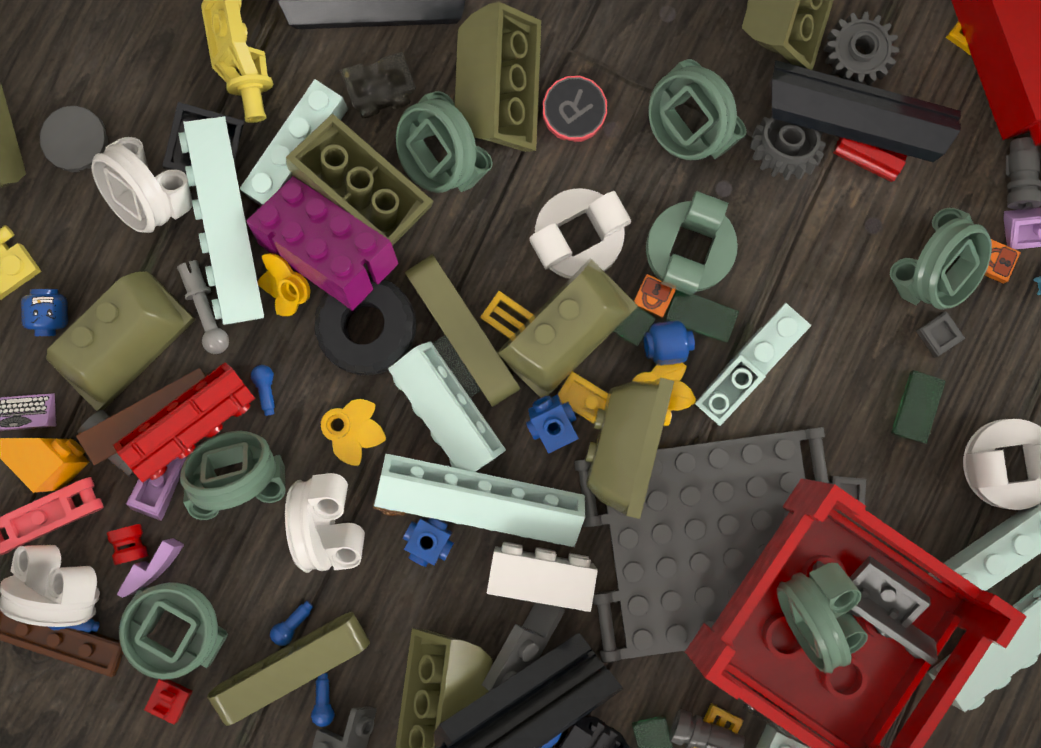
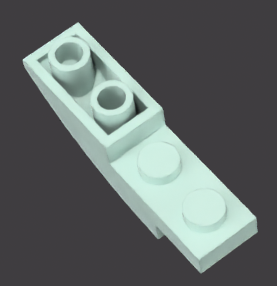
(752, 364)

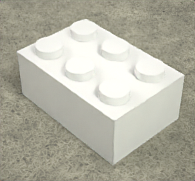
(542, 577)

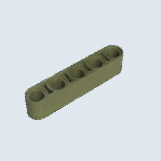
(462, 330)
(288, 669)

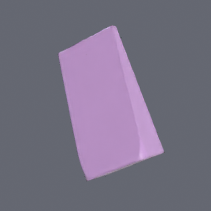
(155, 495)

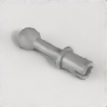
(214, 339)

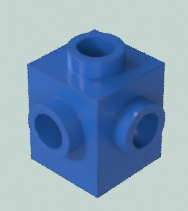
(552, 422)
(437, 531)

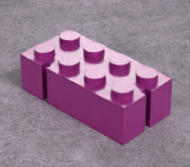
(323, 242)

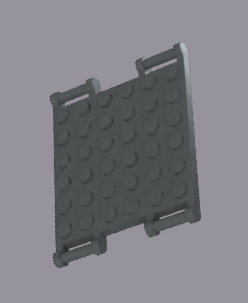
(697, 535)

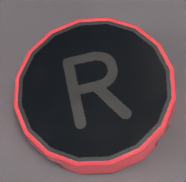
(574, 108)

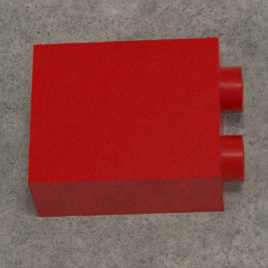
(1007, 56)

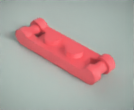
(48, 514)

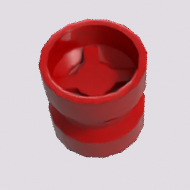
(124, 537)

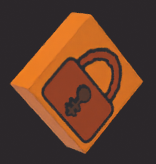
(1001, 262)
(654, 296)

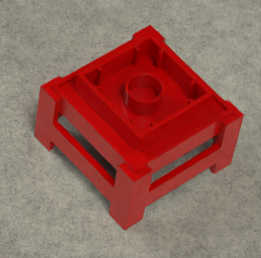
(864, 698)

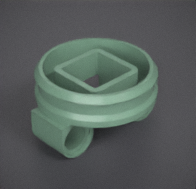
(714, 99)
(464, 162)
(701, 215)
(926, 277)
(260, 474)
(144, 612)
(820, 615)

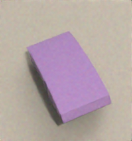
(144, 573)

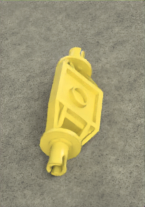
(229, 52)

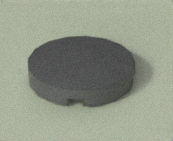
(73, 138)

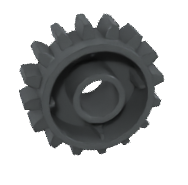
(872, 38)
(787, 148)

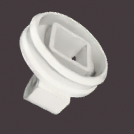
(134, 191)
(605, 214)
(987, 469)
(311, 525)
(44, 592)

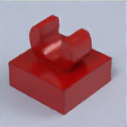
(168, 700)

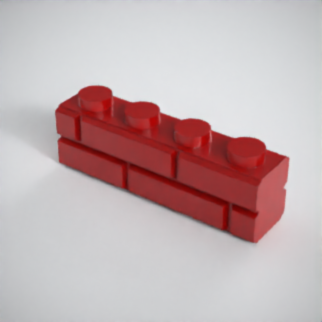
(184, 423)

